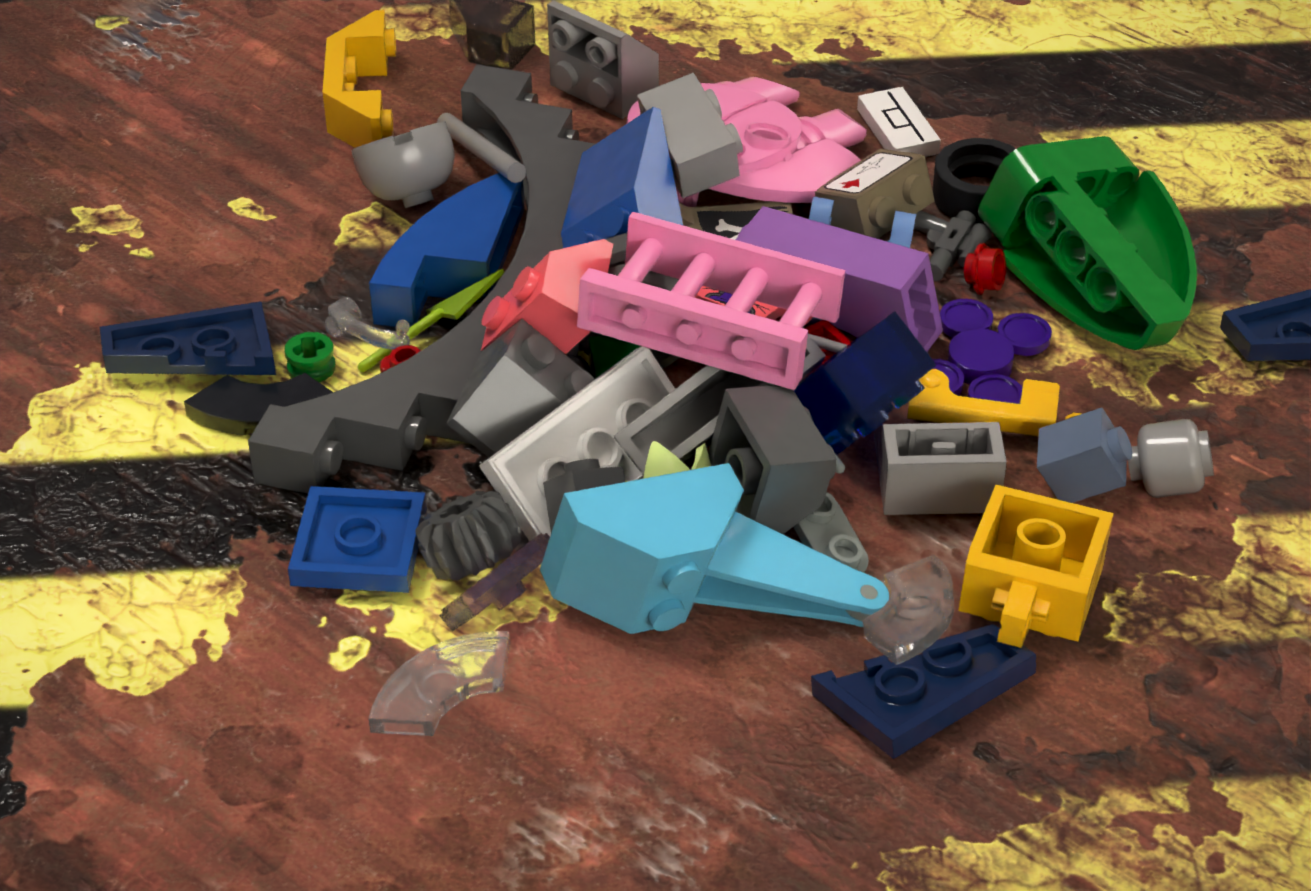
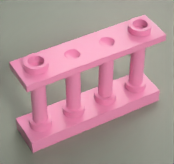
(703, 330)

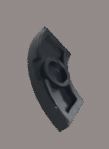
(240, 405)

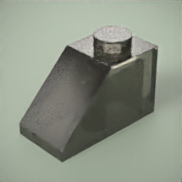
(493, 30)

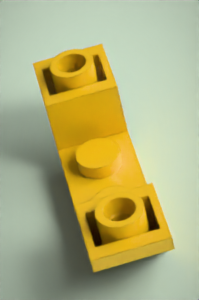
(354, 53)

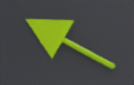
(449, 308)

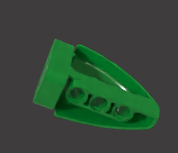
(1094, 239)

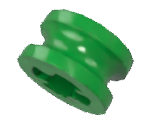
(311, 355)

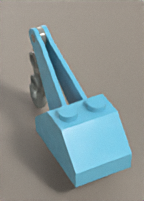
(673, 540)

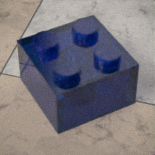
(862, 380)

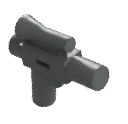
(950, 239)

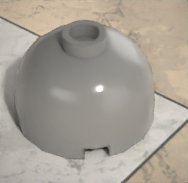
(407, 164)

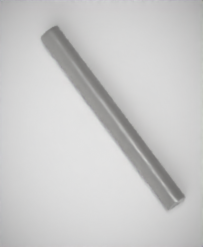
(484, 149)

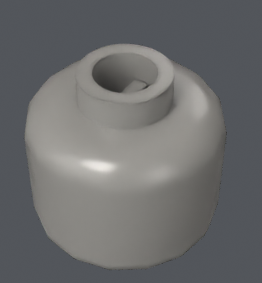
(1171, 458)

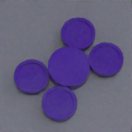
(986, 356)

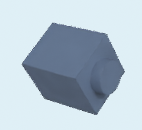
(1083, 456)

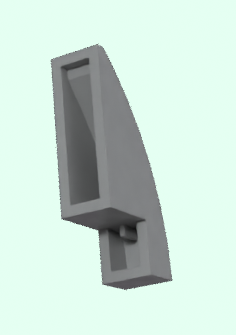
(691, 411)

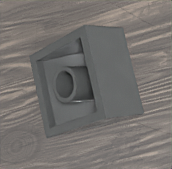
(514, 387)
(773, 454)

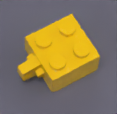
(1034, 565)

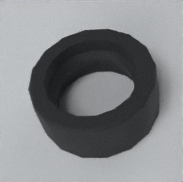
(966, 159)

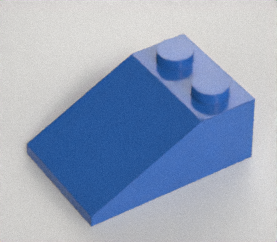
(620, 177)

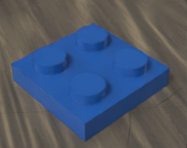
(357, 539)

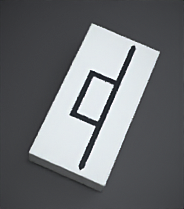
(898, 122)

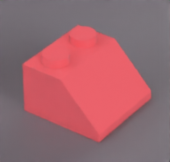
(548, 295)

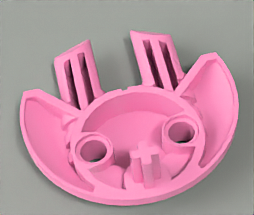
(782, 153)

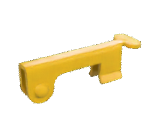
(940, 405)

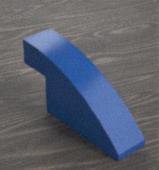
(448, 250)

